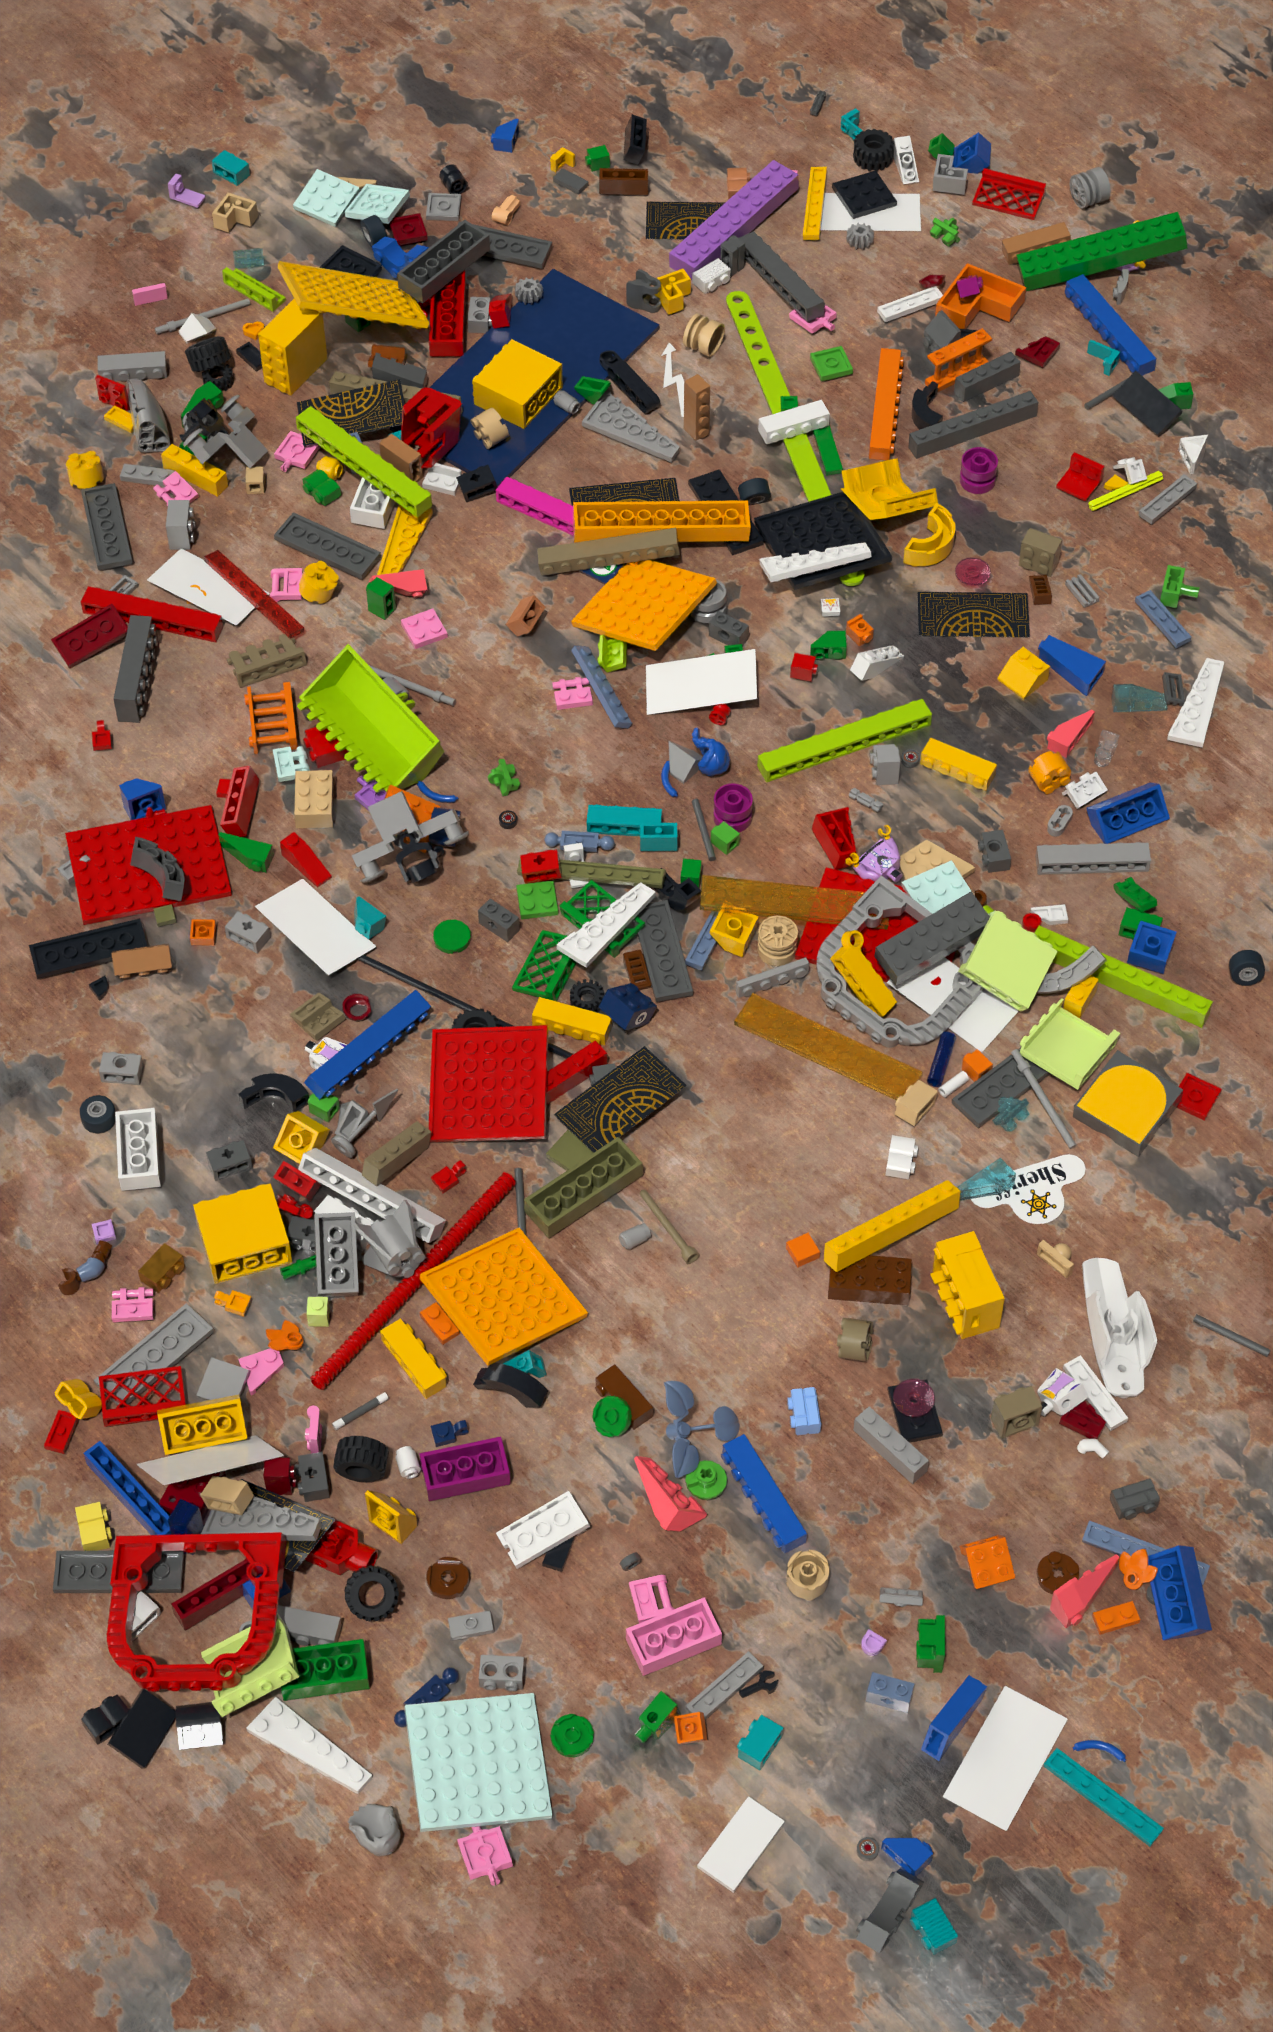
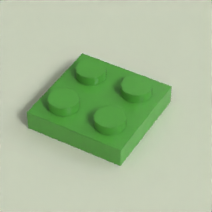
(831, 363)
(537, 900)

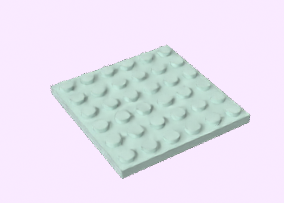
(477, 1762)

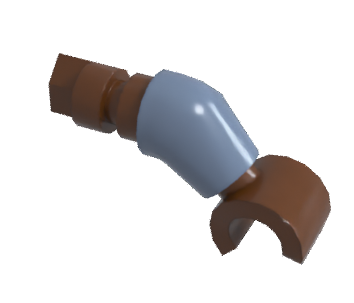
(89, 1270)

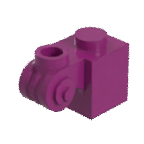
(969, 285)

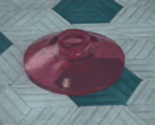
(972, 571)
(916, 1390)

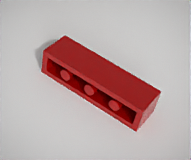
(239, 801)
(574, 1070)

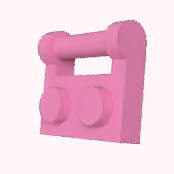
(291, 584)
(314, 1434)
(644, 1598)

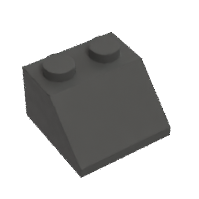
(940, 332)

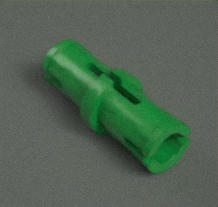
(299, 1267)

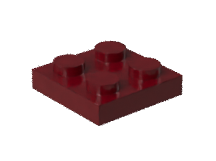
(408, 229)

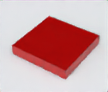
(1198, 1096)

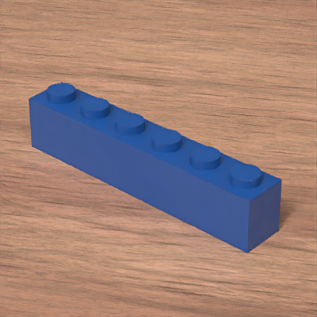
(127, 1489)
(764, 1494)

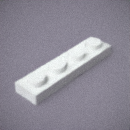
(909, 304)
(1097, 1394)

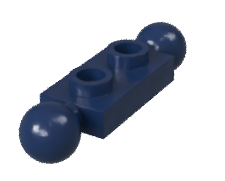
(430, 1692)

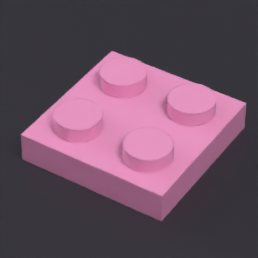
(424, 628)

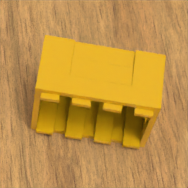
(967, 1285)

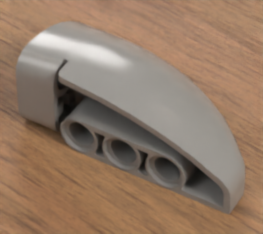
(147, 418)

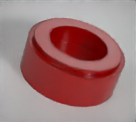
(1031, 922)

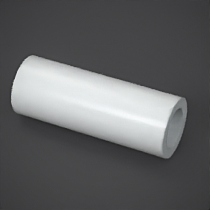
(953, 1084)

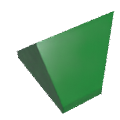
(591, 388)

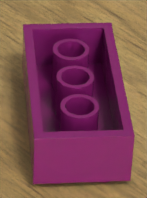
(464, 1468)

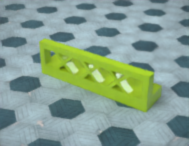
(253, 288)

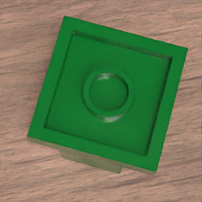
(931, 1643)

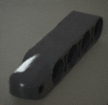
(629, 381)

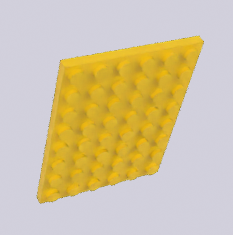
(351, 295)

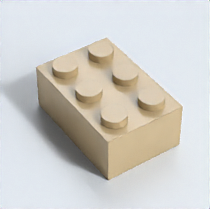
(314, 799)

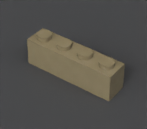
(396, 1153)

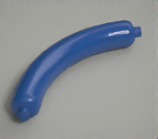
(665, 780)
(438, 797)
(1101, 1745)

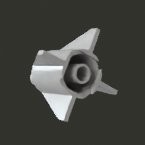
(392, 1243)

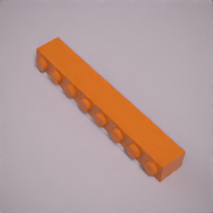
(885, 401)

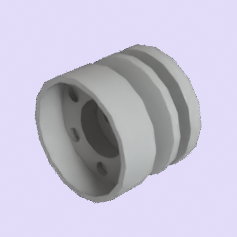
(1090, 187)

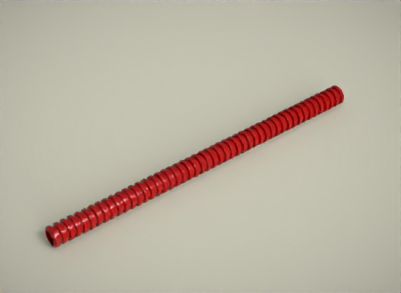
(408, 1286)

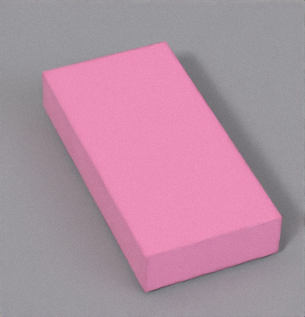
(149, 294)

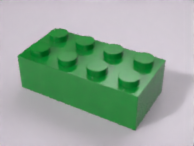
(328, 1670)

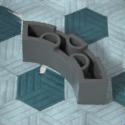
(160, 865)
(887, 1914)

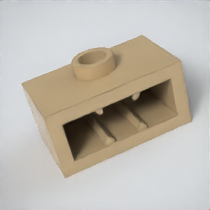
(916, 1102)
(227, 1495)

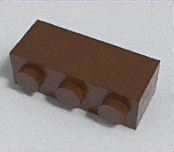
(623, 181)
(615, 1383)

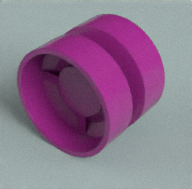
(978, 470)
(734, 806)

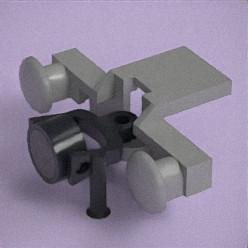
(243, 444)
(395, 816)

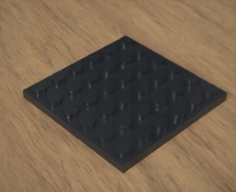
(818, 526)

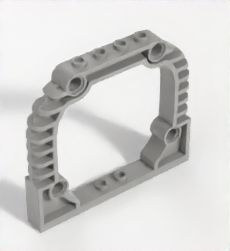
(886, 901)

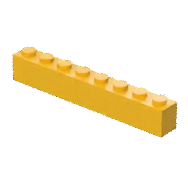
(891, 1225)

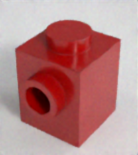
(803, 667)

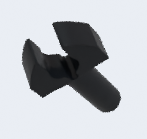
(760, 1685)

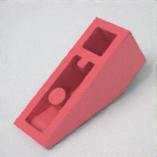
(406, 583)
(1069, 733)

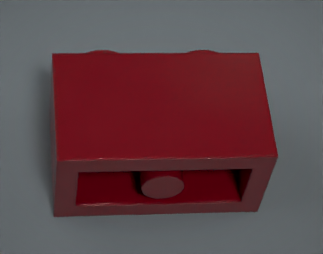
(279, 1476)

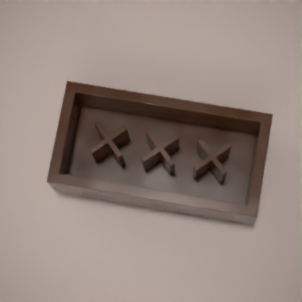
(873, 1281)

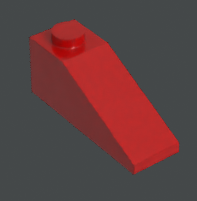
(500, 310)
(304, 859)

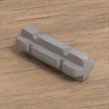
(865, 800)

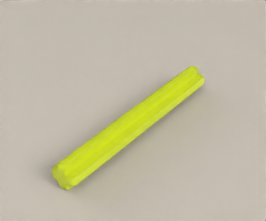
(1125, 491)

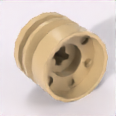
(703, 335)
(777, 940)

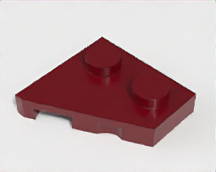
(1039, 351)
(1084, 1421)

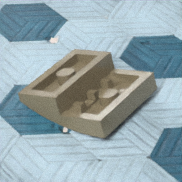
(317, 1016)

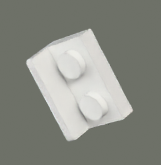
(442, 479)
(1085, 790)

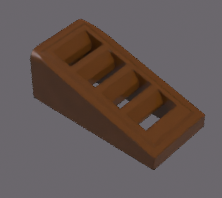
(1039, 594)
(633, 959)

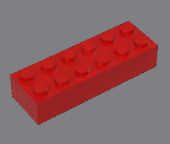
(448, 318)

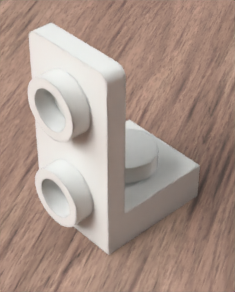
(1134, 469)
(575, 853)

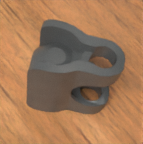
(640, 293)

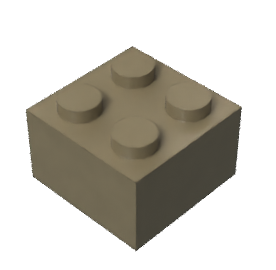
(1040, 552)
(1016, 1412)

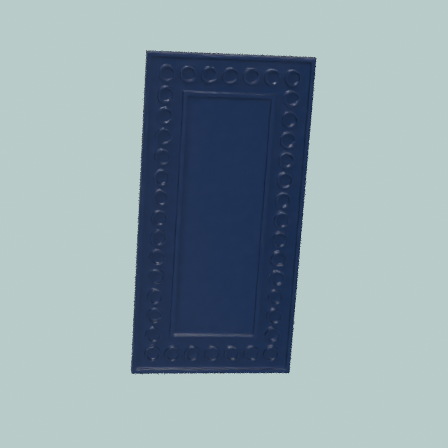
(565, 325)

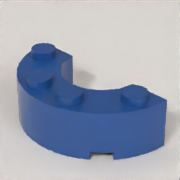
(393, 257)

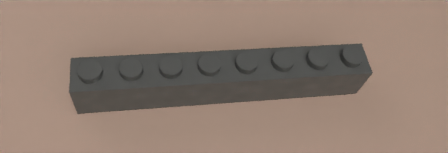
(782, 277)
(973, 424)

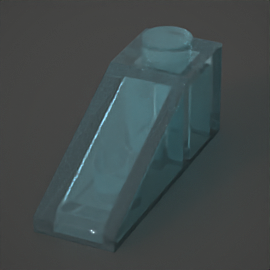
(1136, 698)
(989, 1181)

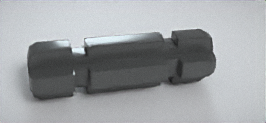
(818, 102)

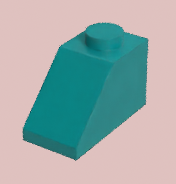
(368, 919)

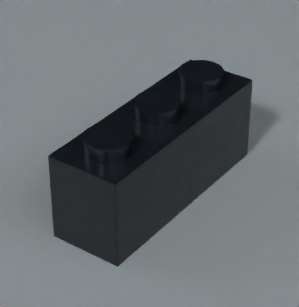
(635, 139)

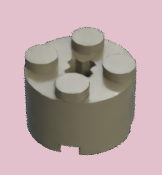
(855, 1339)

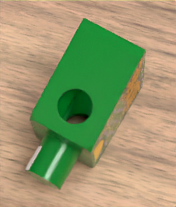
(662, 1713)

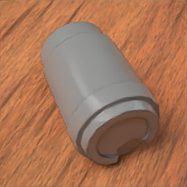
(566, 402)
(634, 1236)

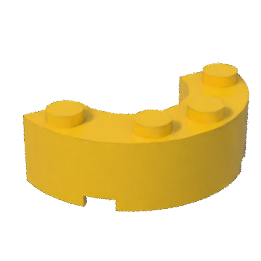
(937, 547)

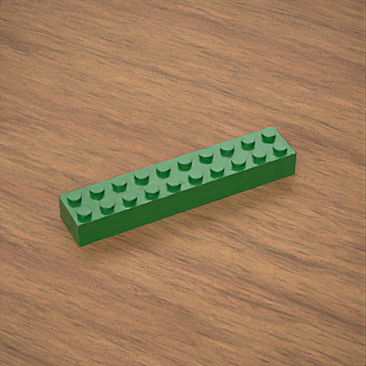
(1102, 251)

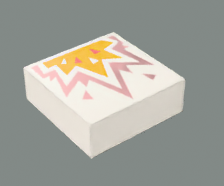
(830, 607)

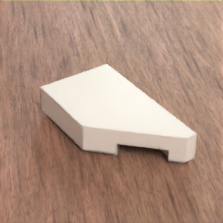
(1051, 914)

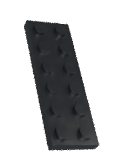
(716, 488)
(85, 948)

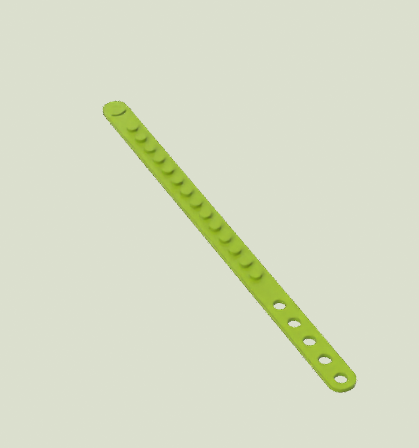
(773, 388)

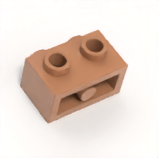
(525, 615)

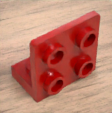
(112, 392)
(1081, 477)

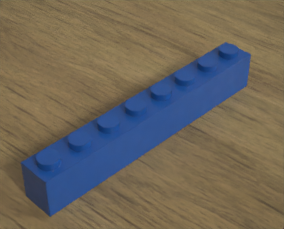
(1110, 325)
(367, 1044)

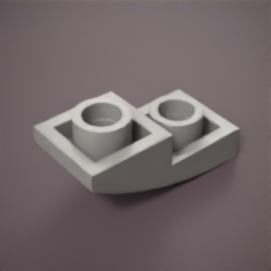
(1121, 286)

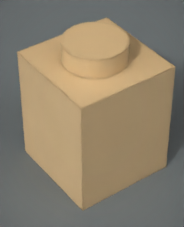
(255, 480)

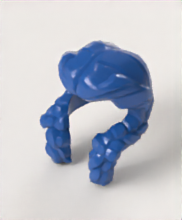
(714, 760)

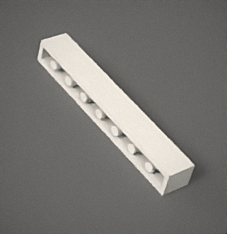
(374, 1198)

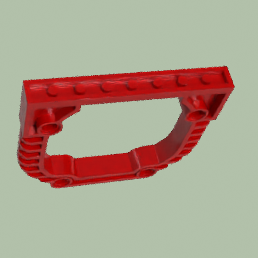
(139, 1553)

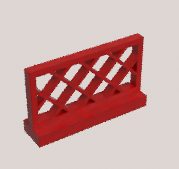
(1012, 184)
(140, 1412)

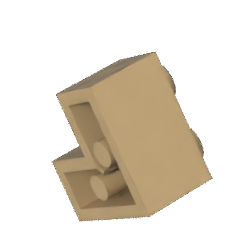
(233, 210)

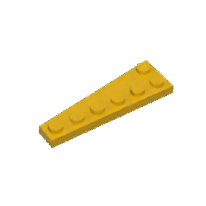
(402, 539)

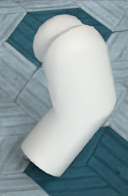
(1092, 1445)

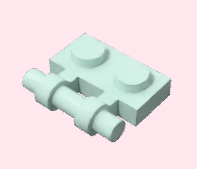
(284, 762)

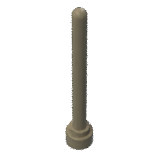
(688, 1253)

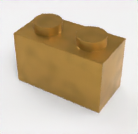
(161, 1268)

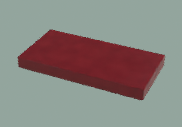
(90, 636)

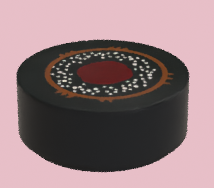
(508, 819)

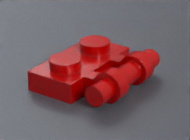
(289, 1204)

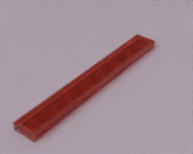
(254, 594)

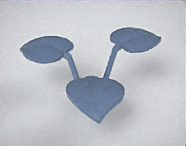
(678, 1400)

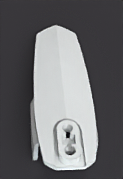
(1119, 1328)

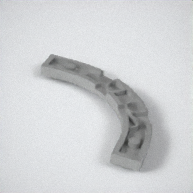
(1074, 973)

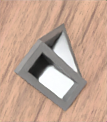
(683, 762)
(350, 1117)

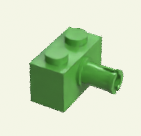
(1175, 588)

